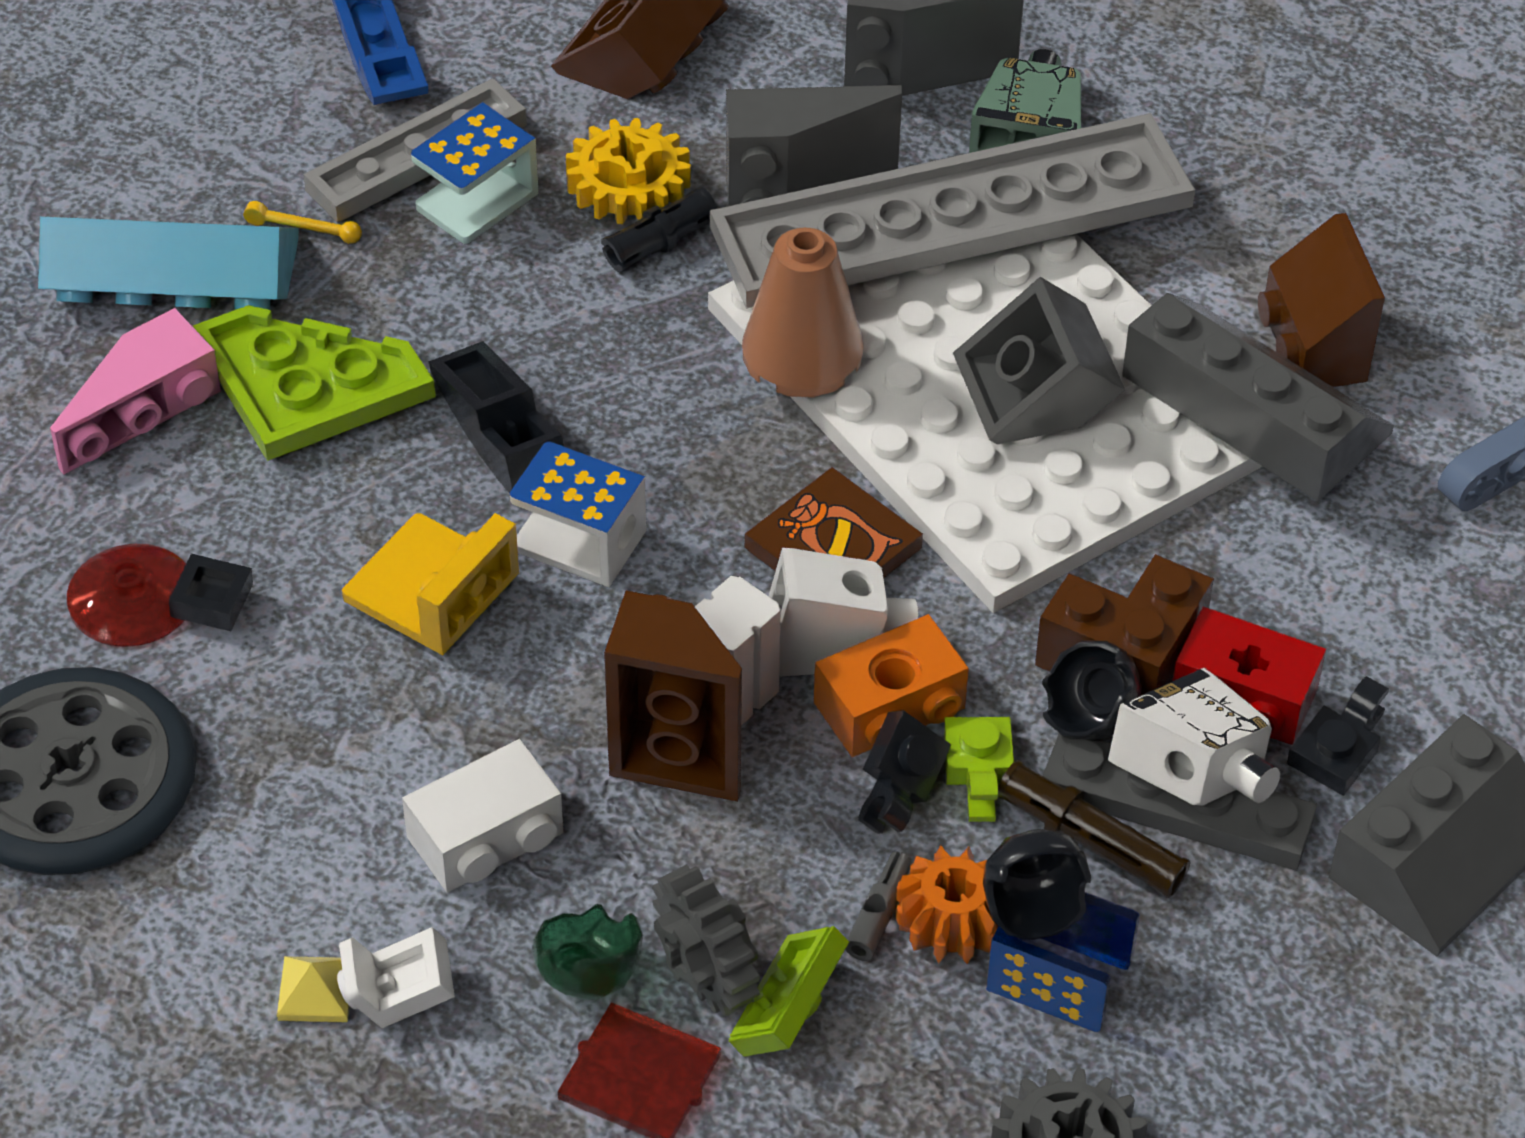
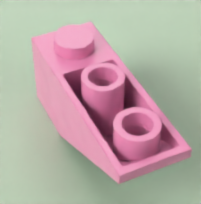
(137, 386)

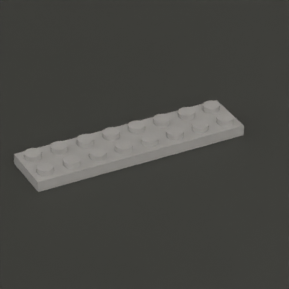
(966, 203)

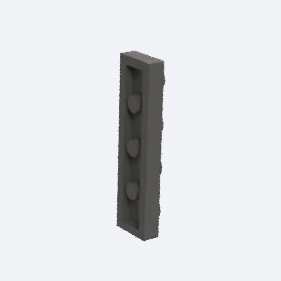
(1265, 830)

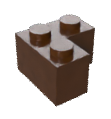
(1146, 624)

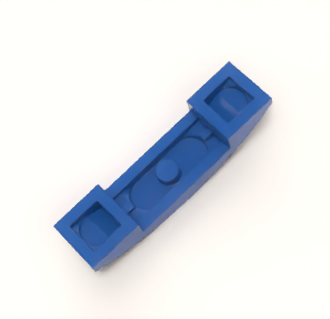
(380, 50)

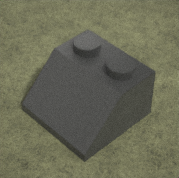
(1038, 366)

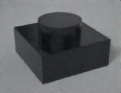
(210, 592)

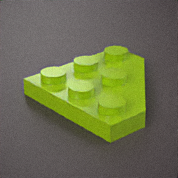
(309, 378)

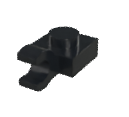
(1338, 745)
(906, 767)

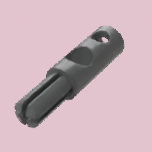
(881, 898)

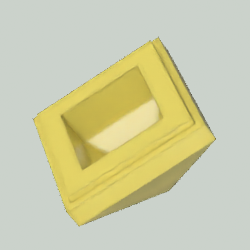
(311, 990)

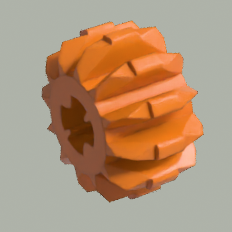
(946, 905)

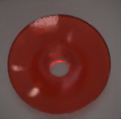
(125, 595)

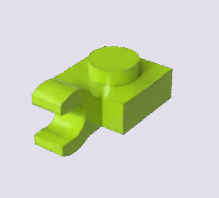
(978, 758)

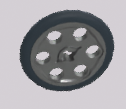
(97, 834)

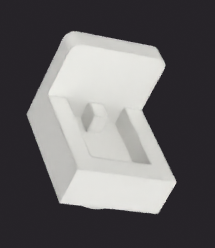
(396, 978)

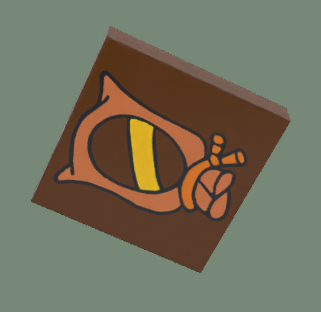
(837, 520)

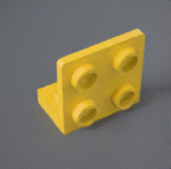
(436, 580)

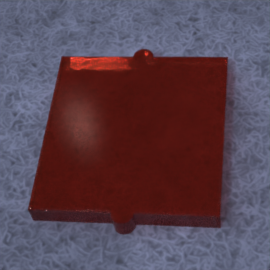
(639, 1073)

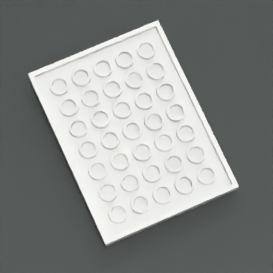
(1022, 507)

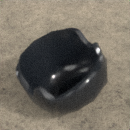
(1088, 689)
(1036, 884)

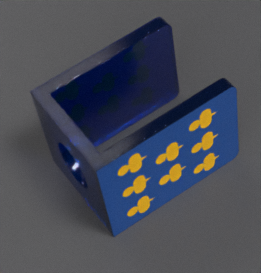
(1058, 983)

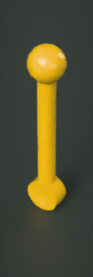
(257, 213)

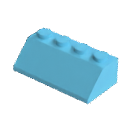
(166, 259)

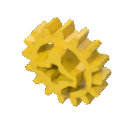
(627, 169)

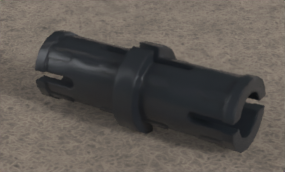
(658, 229)

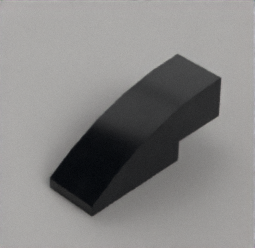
(493, 410)

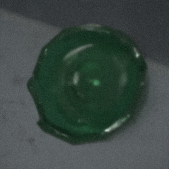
(587, 952)

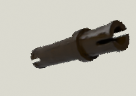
(1092, 828)

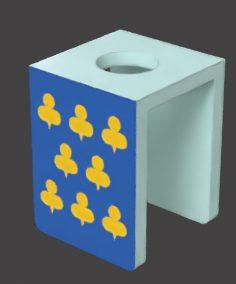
(477, 172)

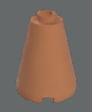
(803, 319)

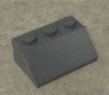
(1439, 837)

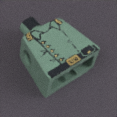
(1026, 101)

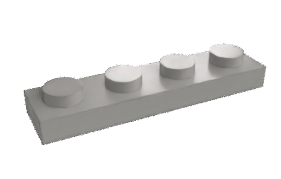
(385, 162)

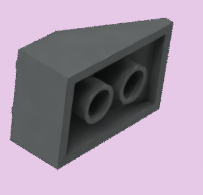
(929, 41)
(808, 137)

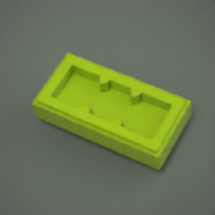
(789, 991)

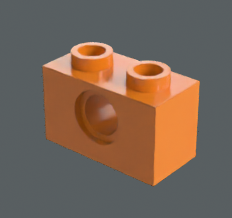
(895, 671)

